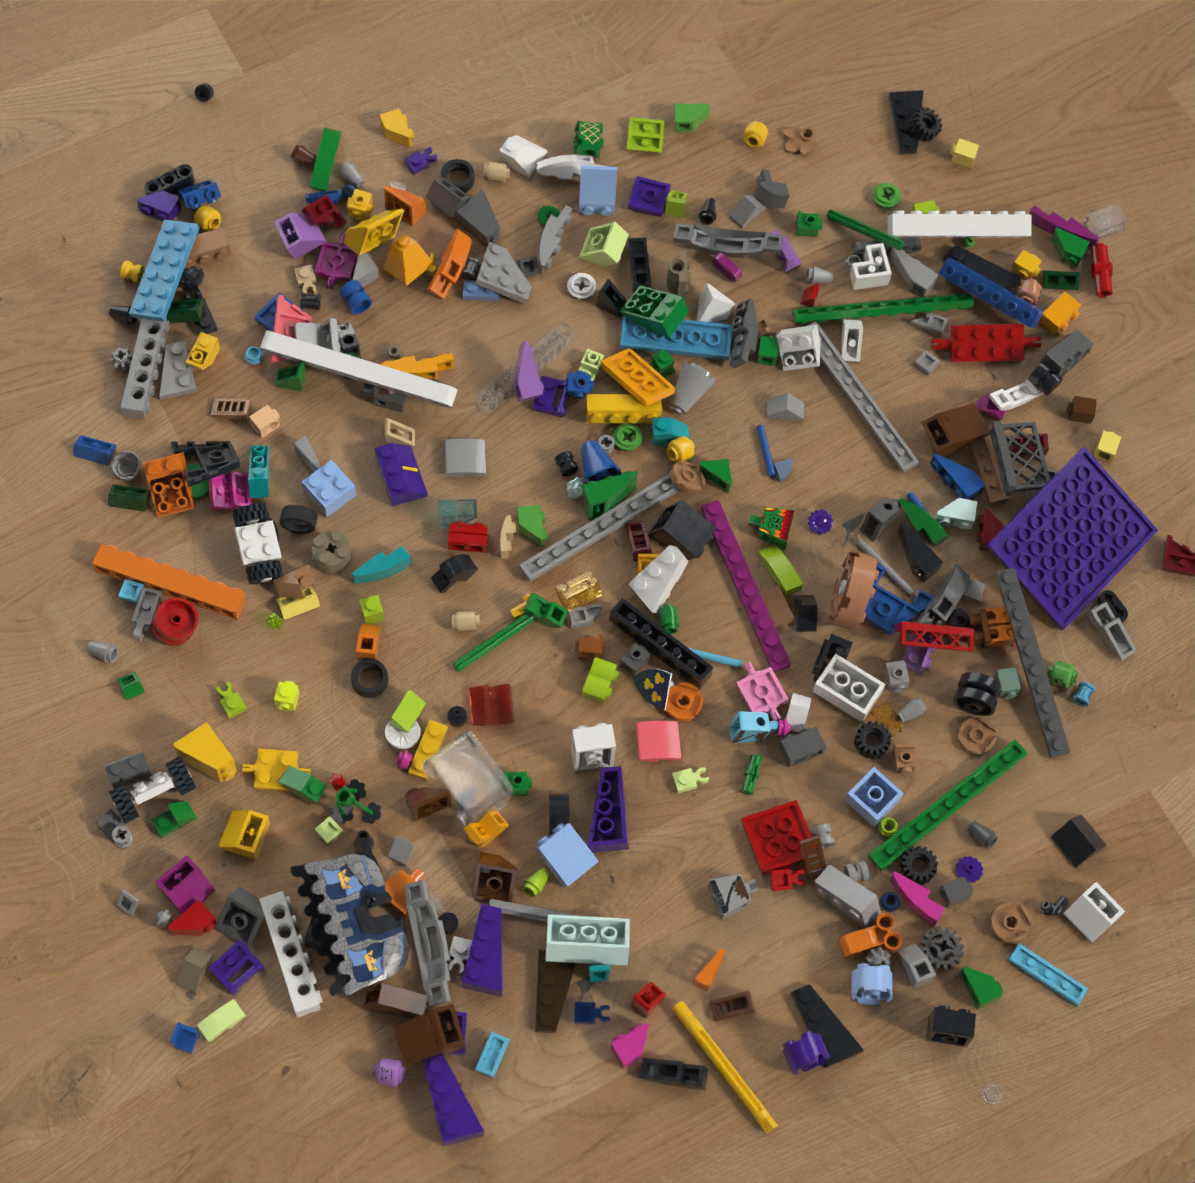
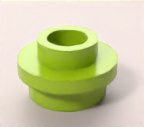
(888, 821)

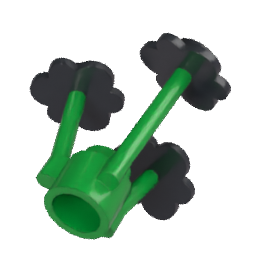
(350, 796)

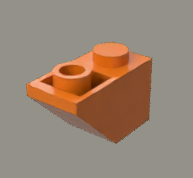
(368, 641)

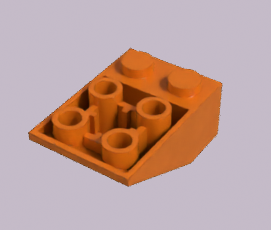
(167, 494)

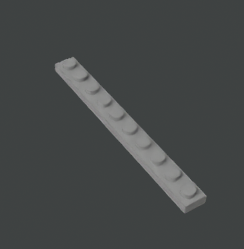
(865, 404)
(598, 528)

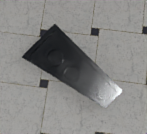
(903, 106)

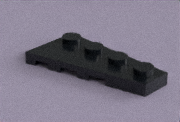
(984, 267)
(823, 1021)

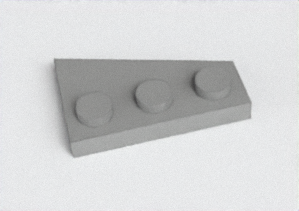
(176, 375)

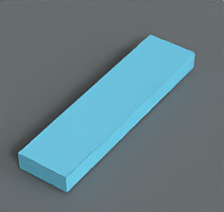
(1047, 974)

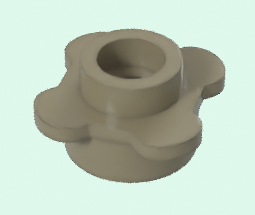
(394, 348)

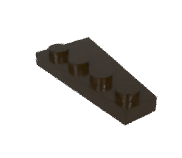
(552, 990)

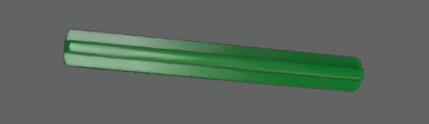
(865, 229)
(493, 642)

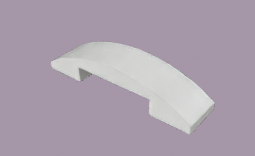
(1015, 396)

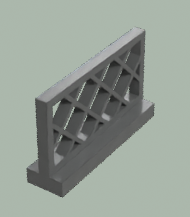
(1005, 463)

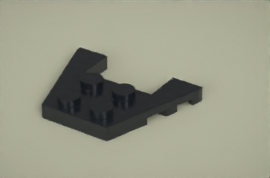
(213, 457)

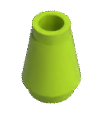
(536, 882)

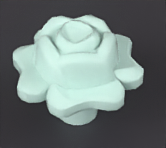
(575, 487)

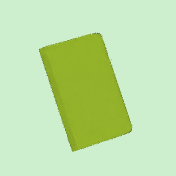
(407, 712)

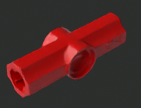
(1101, 270)

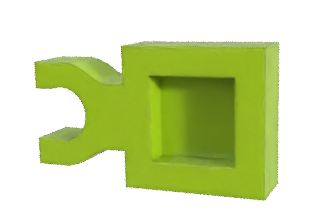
(231, 701)

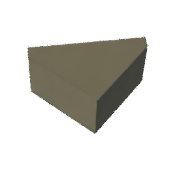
(194, 968)

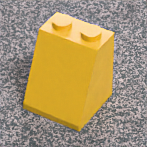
(206, 754)

